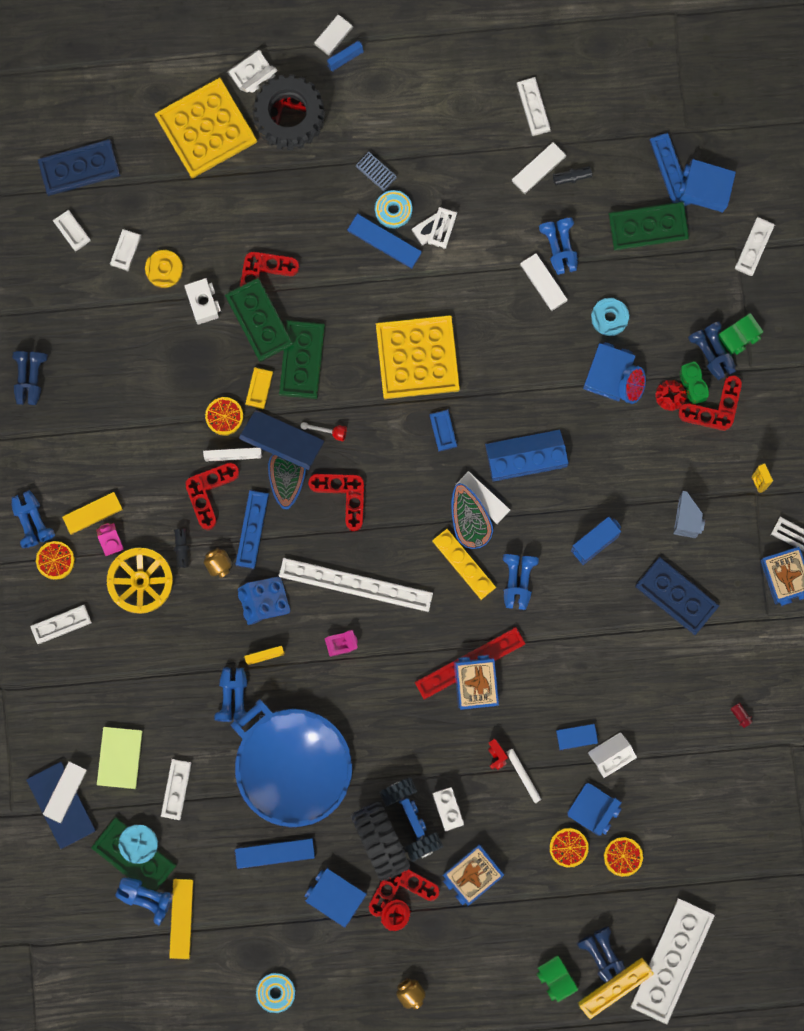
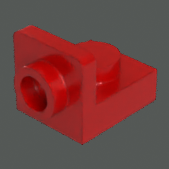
(496, 751)

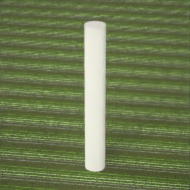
(523, 775)

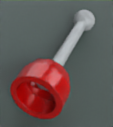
(338, 432)

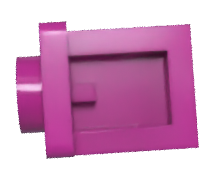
(109, 539)
(341, 643)

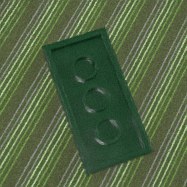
(648, 226)
(259, 319)
(302, 360)
(151, 873)

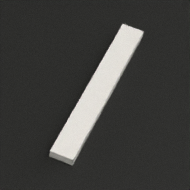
(356, 584)

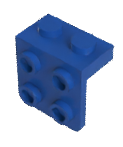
(263, 600)
(594, 809)

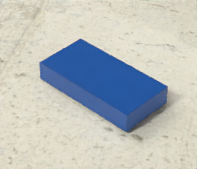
(345, 56)
(443, 430)
(577, 737)

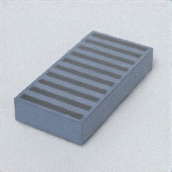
(376, 171)

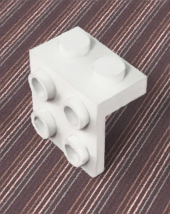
(252, 72)

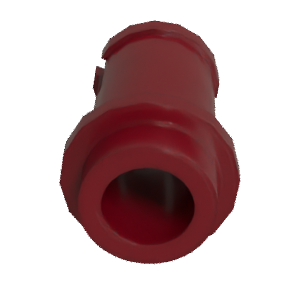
(741, 715)

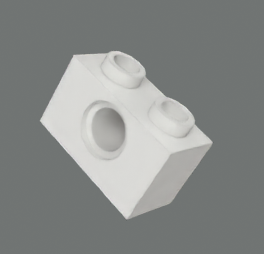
(195, 292)
(448, 809)

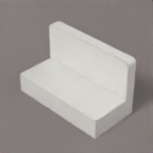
(612, 754)

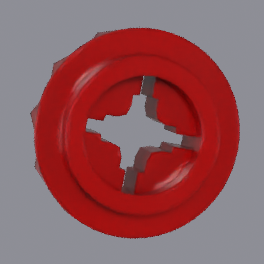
(666, 402)
(399, 921)

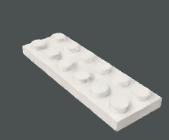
(672, 961)

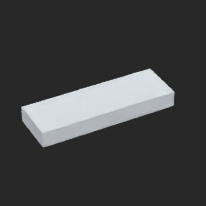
(533, 106)
(538, 168)
(754, 246)
(543, 282)
(232, 454)
(493, 506)
(61, 624)
(176, 789)
(65, 792)

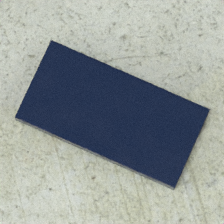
(78, 167)
(281, 439)
(677, 596)
(76, 821)

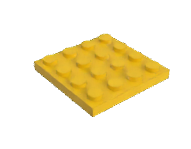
(205, 128)
(417, 357)

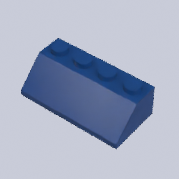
(526, 455)

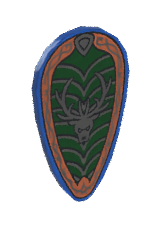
(285, 480)
(470, 518)

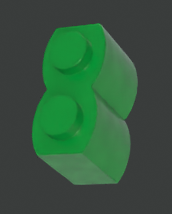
(741, 334)
(691, 378)
(557, 979)

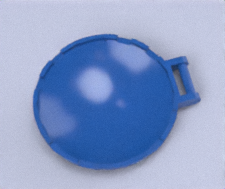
(291, 766)

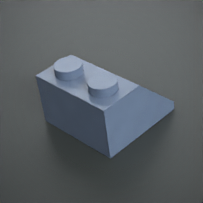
(688, 517)

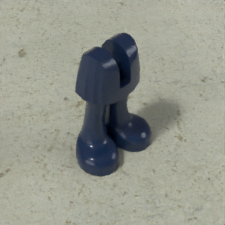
(714, 363)
(32, 386)
(603, 938)

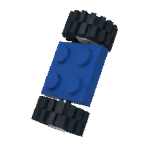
(398, 792)

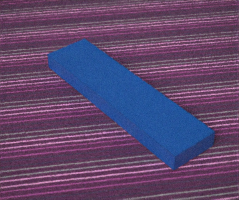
(668, 166)
(384, 241)
(252, 529)
(274, 853)

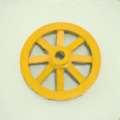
(135, 576)

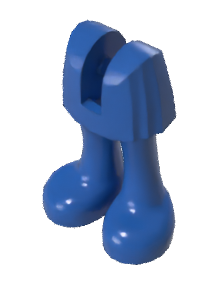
(550, 231)
(22, 512)
(527, 564)
(225, 682)
(130, 891)

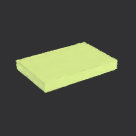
(119, 758)

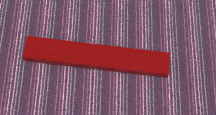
(445, 676)

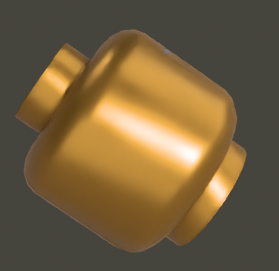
(217, 562)
(410, 994)

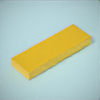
(762, 478)
(92, 513)

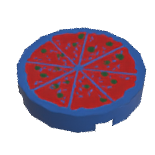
(633, 384)

